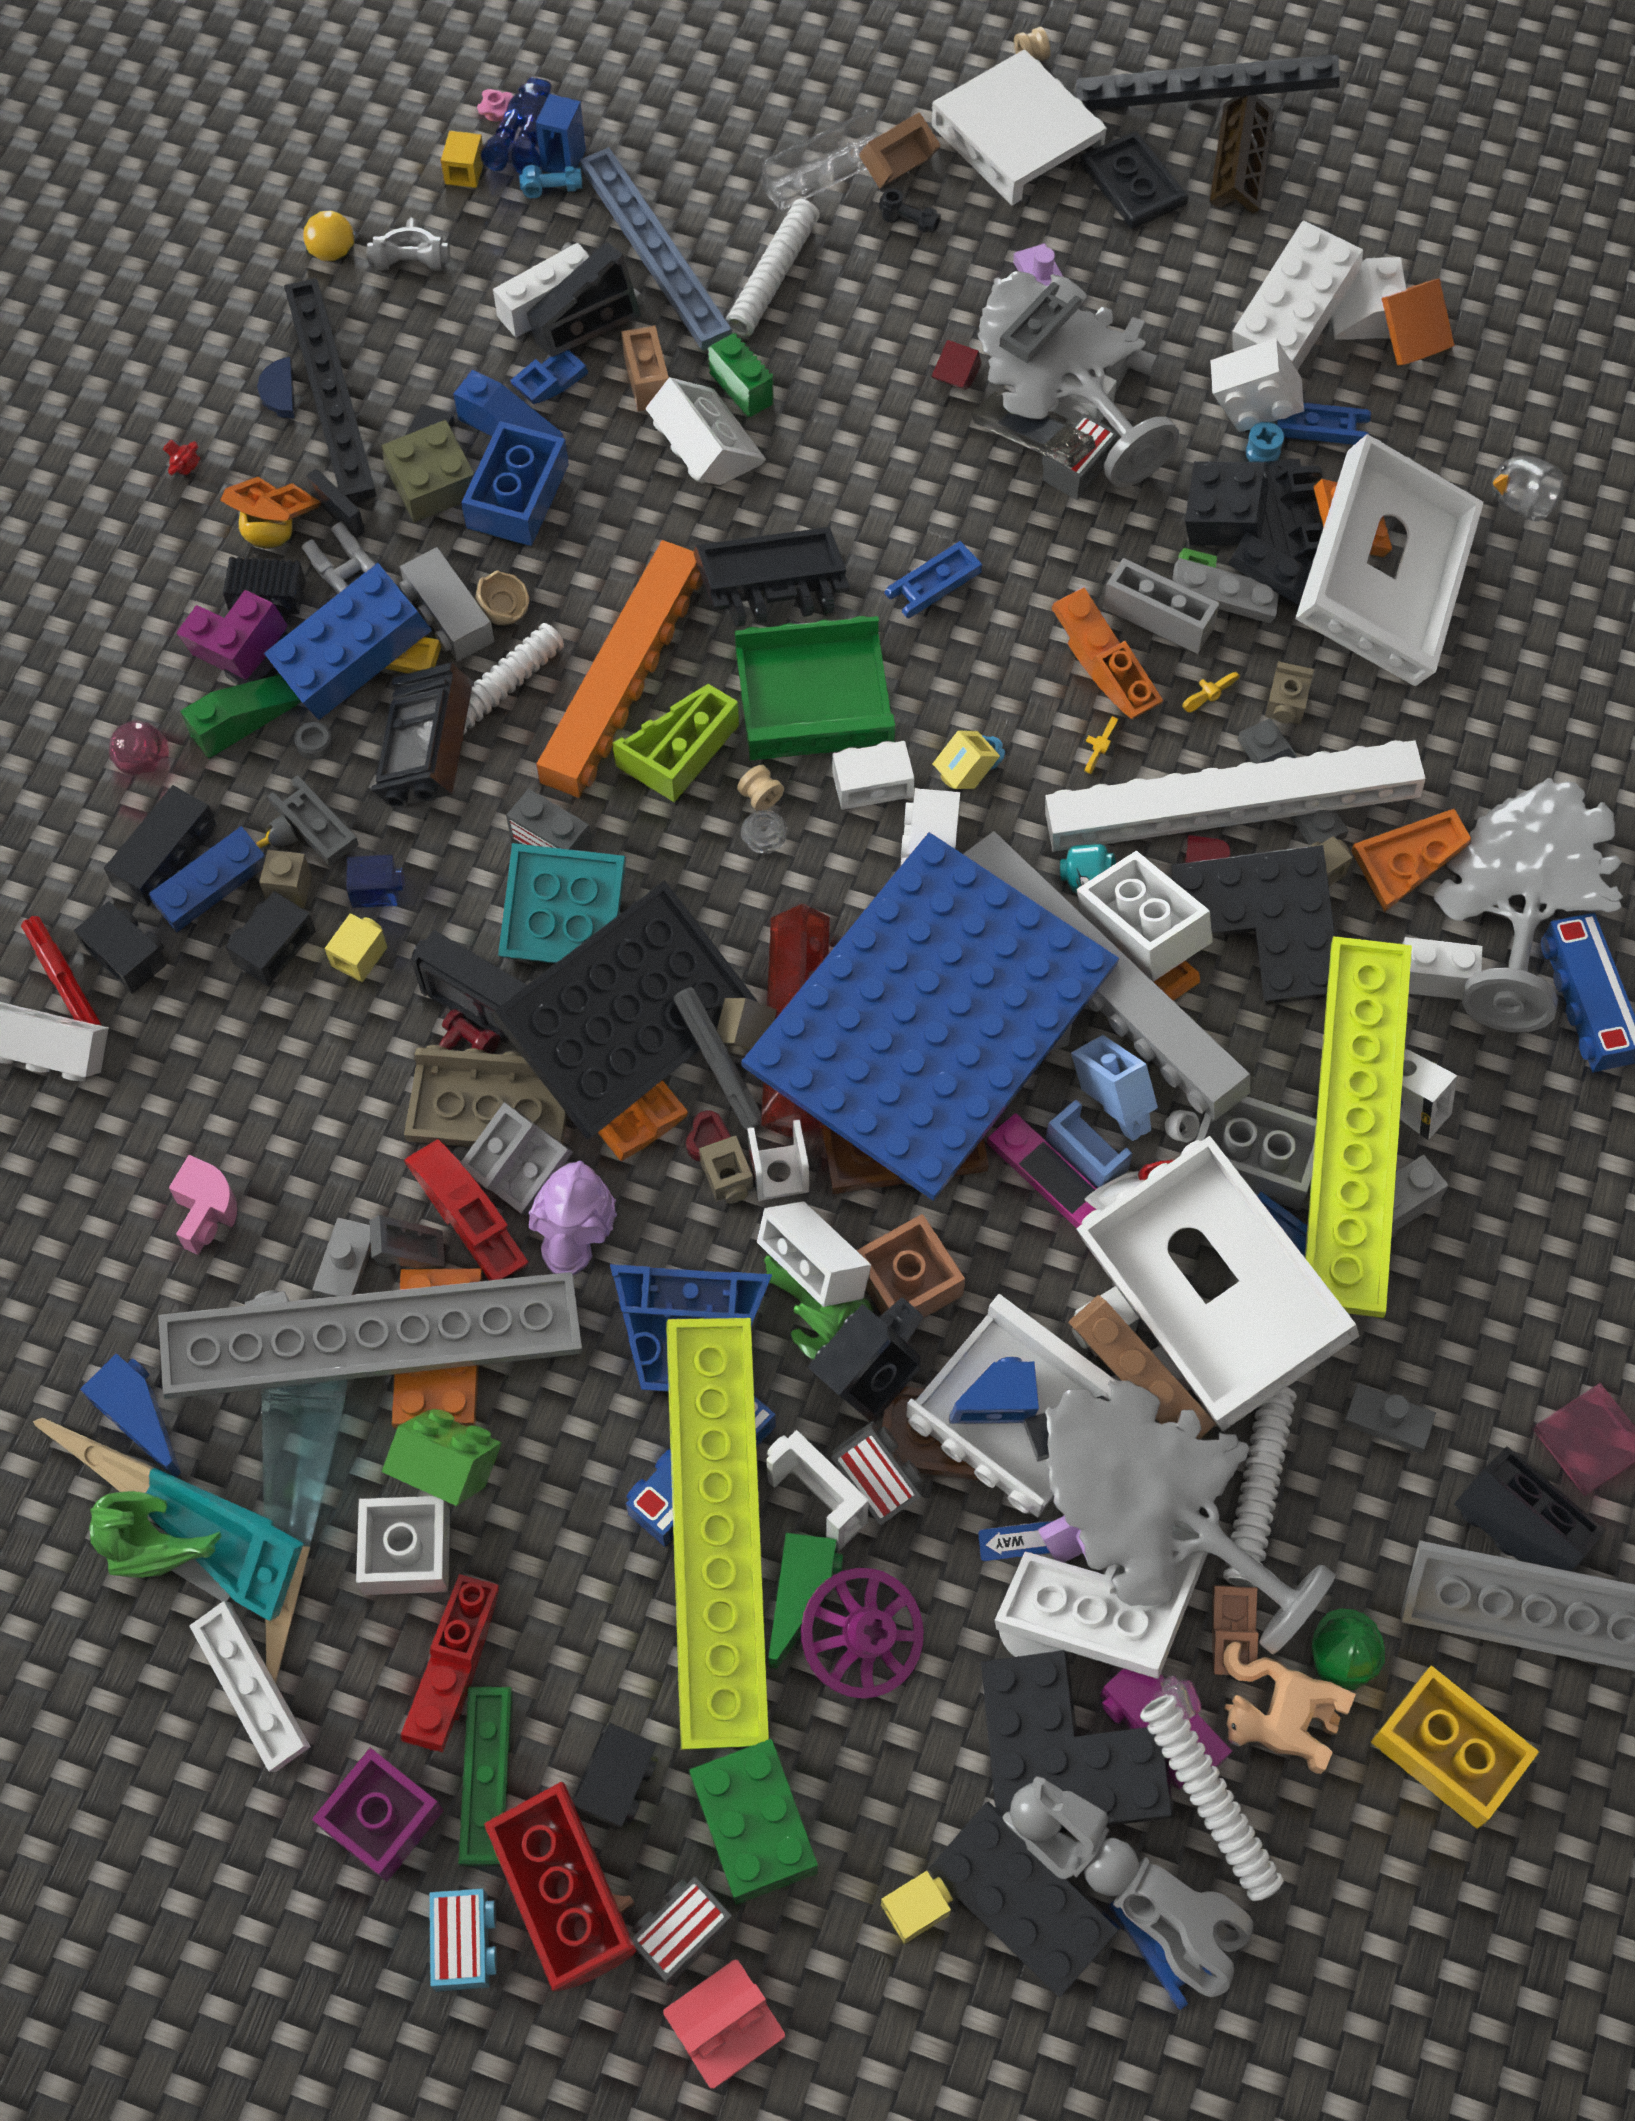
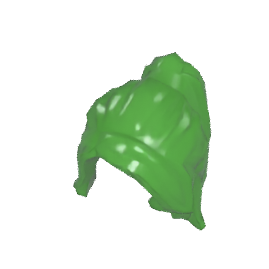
(823, 1320)
(133, 1544)

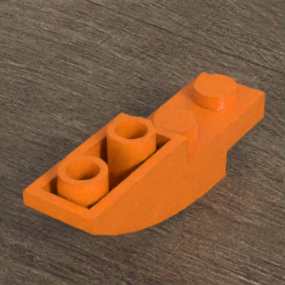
(1104, 657)

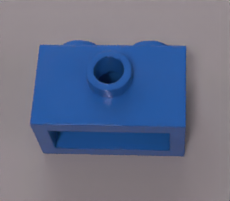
(560, 134)

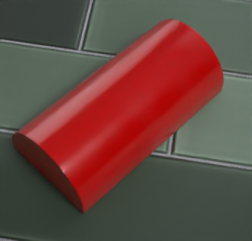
(560, 1889)

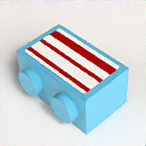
(461, 1940)

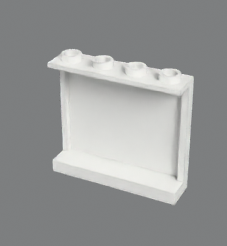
(1015, 123)
(1003, 1450)

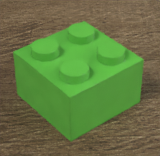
(442, 1456)

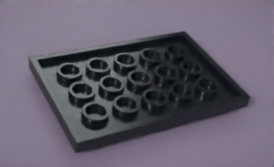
(606, 1016)

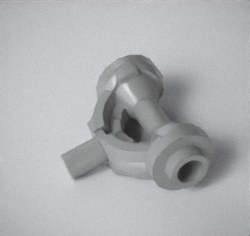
(396, 246)

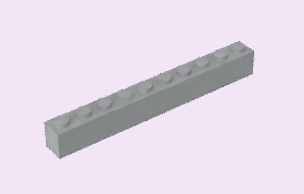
(1132, 1000)

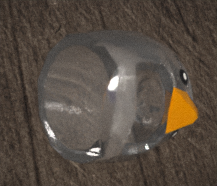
(1528, 486)

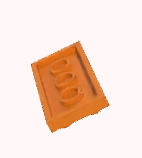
(442, 1389)

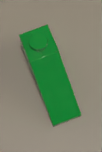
(236, 712)
(804, 1567)

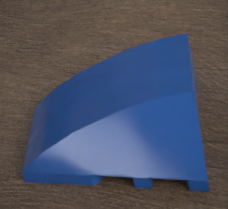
(659, 1294)

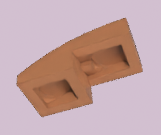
(1233, 1621)

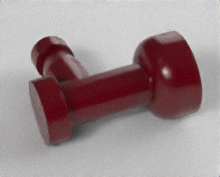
(460, 1028)

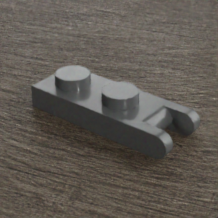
(1038, 323)
(315, 822)

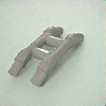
(353, 549)

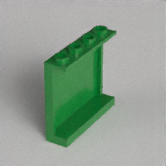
(813, 687)

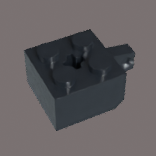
(871, 1358)

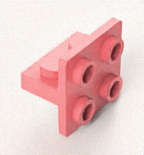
(724, 2023)

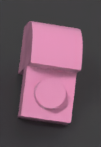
(209, 1198)

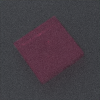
(1590, 1439)

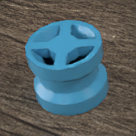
(1257, 447)

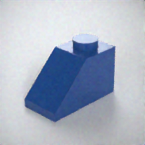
(999, 1395)

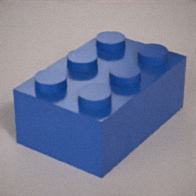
(515, 483)

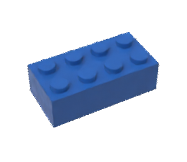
(347, 641)

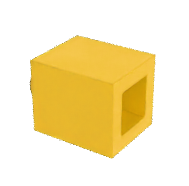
(462, 159)

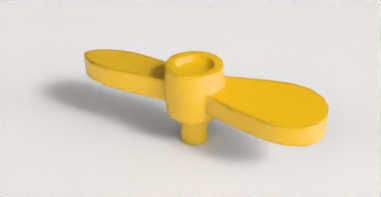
(1209, 692)
(1100, 745)

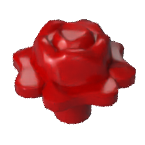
(182, 458)

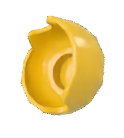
(328, 236)
(264, 532)

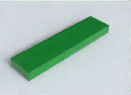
(484, 1771)

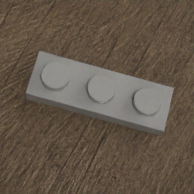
(1232, 591)

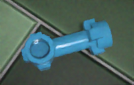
(533, 180)

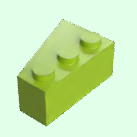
(680, 743)

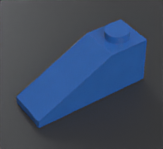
(485, 402)
(130, 1403)

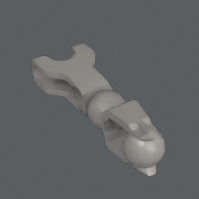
(1177, 1917)

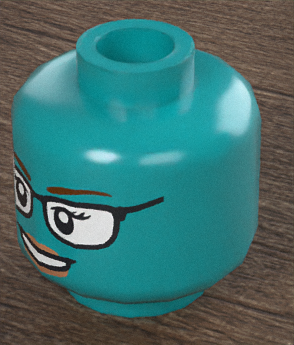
(1084, 864)

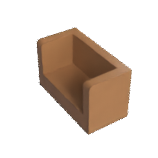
(899, 150)
(644, 364)

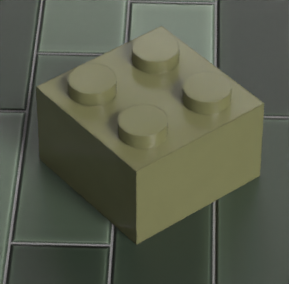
(428, 470)

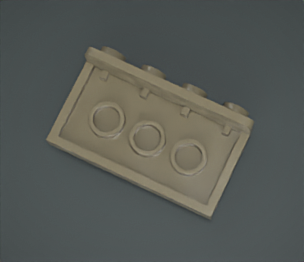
(463, 1090)

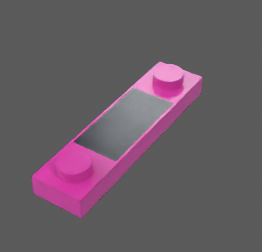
(1043, 1168)

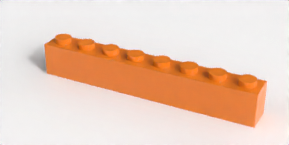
(620, 670)

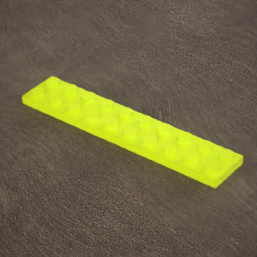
(1358, 1122)
(716, 1534)

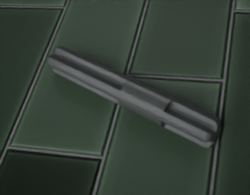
(718, 1058)

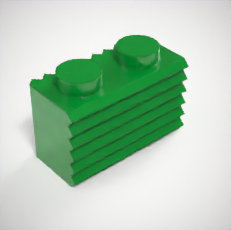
(741, 375)

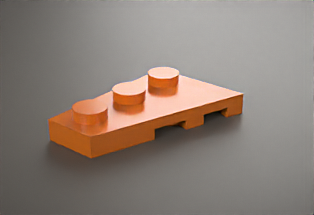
(1409, 855)

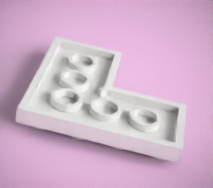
(1084, 1615)

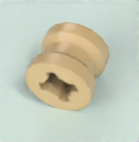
(1034, 43)
(760, 788)

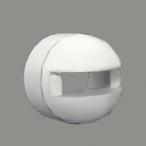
(1183, 1119)

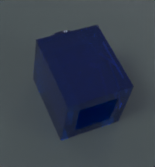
(373, 881)

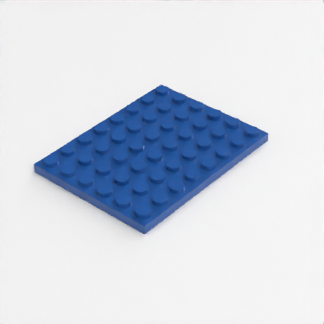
(930, 1014)

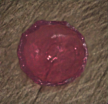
(137, 747)

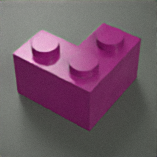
(236, 640)

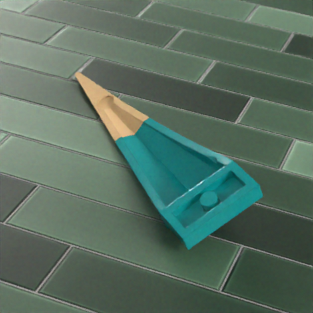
(252, 1556)

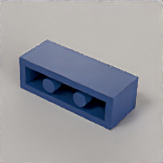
(208, 879)

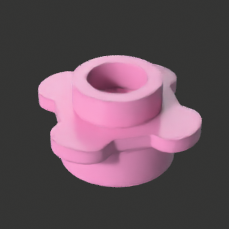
(494, 104)

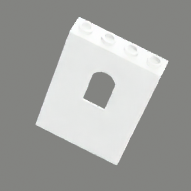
(1379, 617)
(1257, 1331)

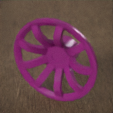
(865, 1633)

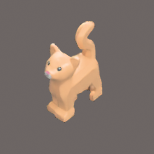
(1292, 1707)

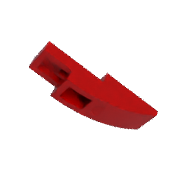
(467, 1210)
(452, 1663)

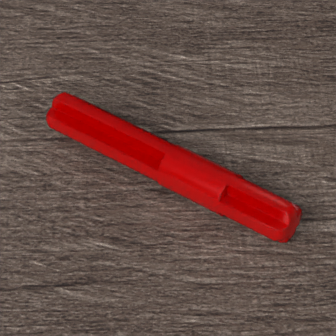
(58, 970)

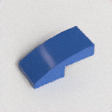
(550, 378)

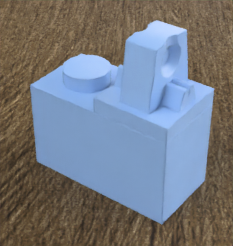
(1118, 1083)

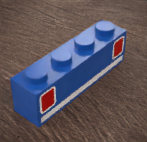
(1591, 990)
(652, 1499)

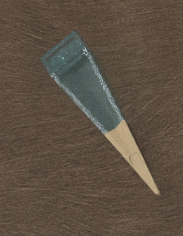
(298, 1450)

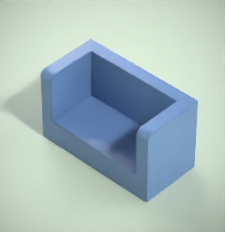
(1085, 1148)

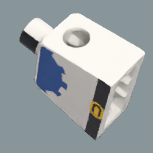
(1425, 1094)

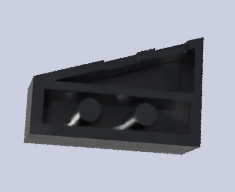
(585, 303)

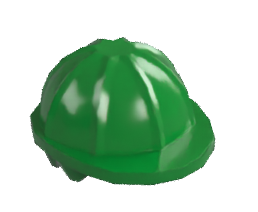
(1348, 1649)

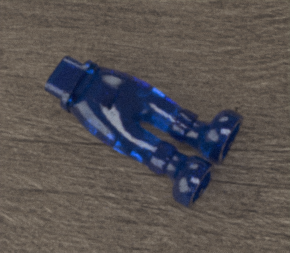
(522, 114)

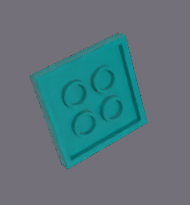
(557, 900)

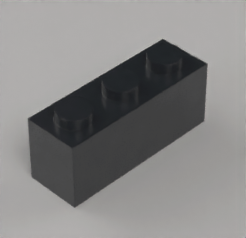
(160, 844)

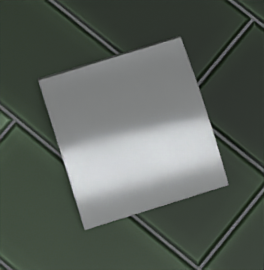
(515, 1158)

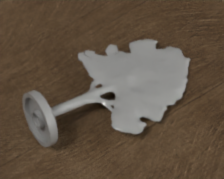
(1076, 349)
(1538, 850)
(1133, 1479)

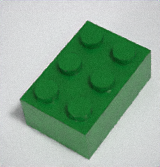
(753, 1821)

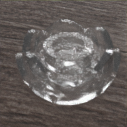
(764, 841)

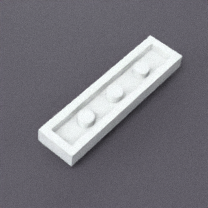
(249, 1686)

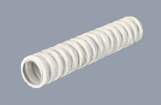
(772, 267)
(512, 672)
(1261, 1480)
(1213, 1800)

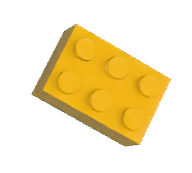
(1455, 1747)

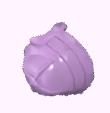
(571, 1214)

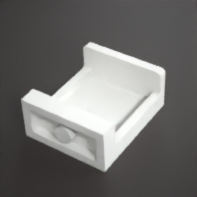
(844, 1500)

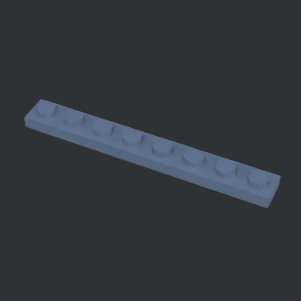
(655, 248)

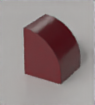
(957, 365)

